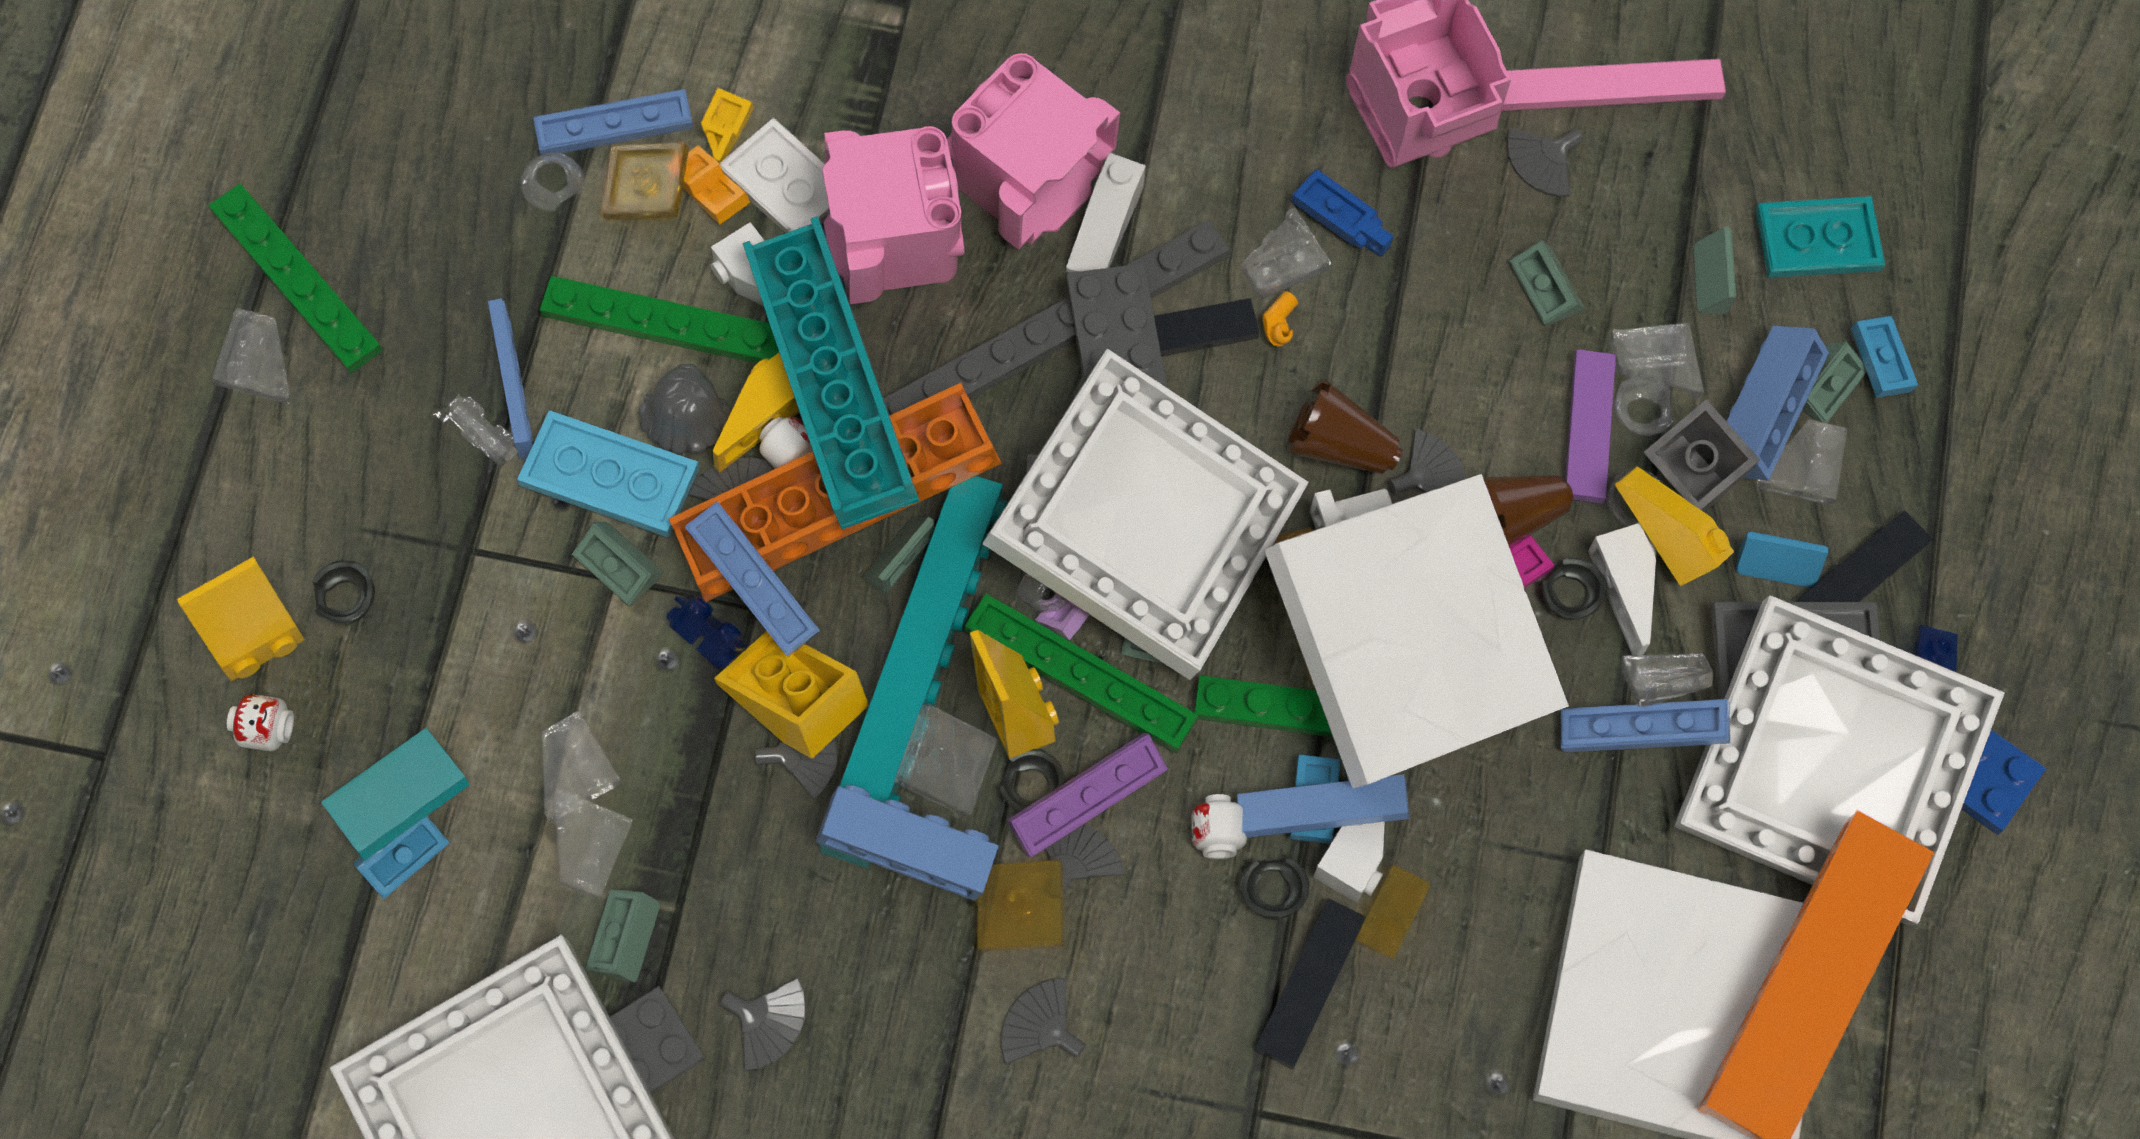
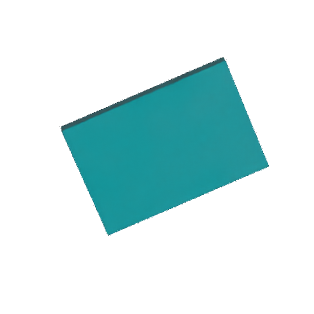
(1819, 237)
(395, 793)

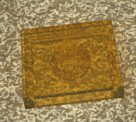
(645, 181)
(1022, 907)

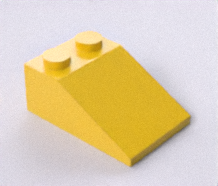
(241, 620)
(1012, 696)
(795, 697)

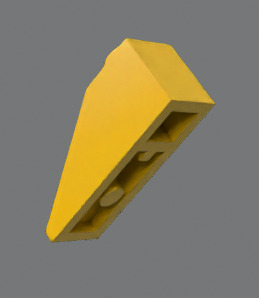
(762, 399)
(1679, 530)

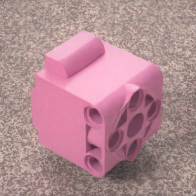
(1431, 53)
(1030, 148)
(891, 210)

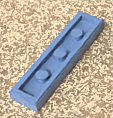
(613, 122)
(511, 377)
(752, 579)
(1645, 727)
(1323, 806)

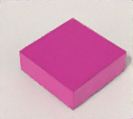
(1530, 561)

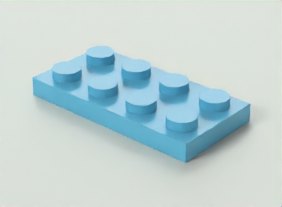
(608, 473)

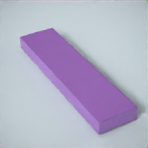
(1590, 425)
(1087, 795)

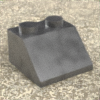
(1702, 456)

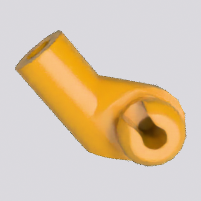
(1275, 320)

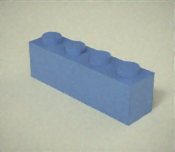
(1776, 393)
(907, 842)

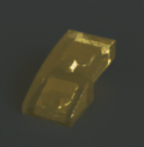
(1393, 911)

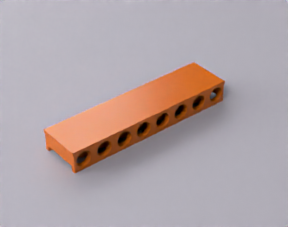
(789, 507)
(1816, 980)

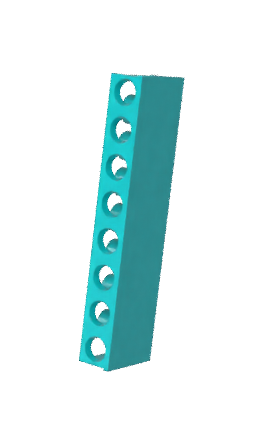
(831, 375)

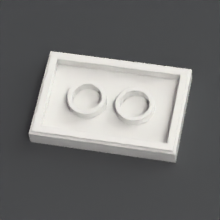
(779, 177)

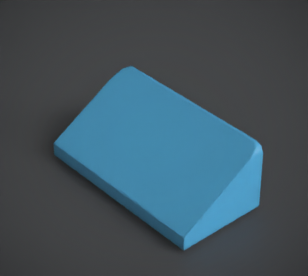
(1780, 559)
(402, 857)

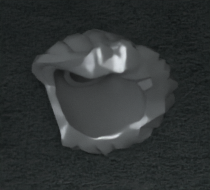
(684, 411)

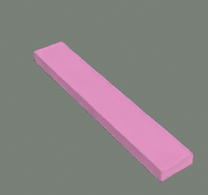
(1615, 84)

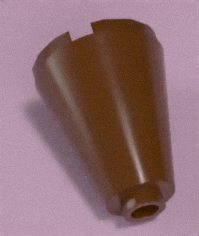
(1342, 433)
(1528, 503)

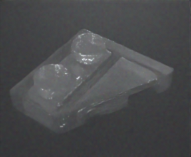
(1285, 257)
(1661, 353)
(252, 358)
(468, 416)
(1810, 464)
(1665, 676)
(574, 763)
(587, 842)

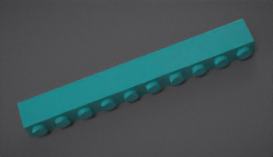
(923, 639)

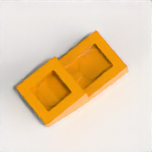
(711, 187)

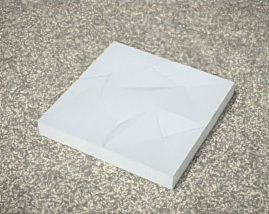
(1147, 514)
(1416, 629)
(1831, 730)
(1654, 992)
(505, 1061)

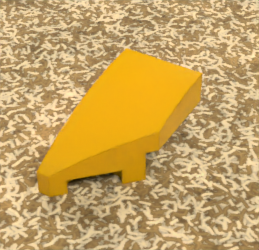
(725, 122)

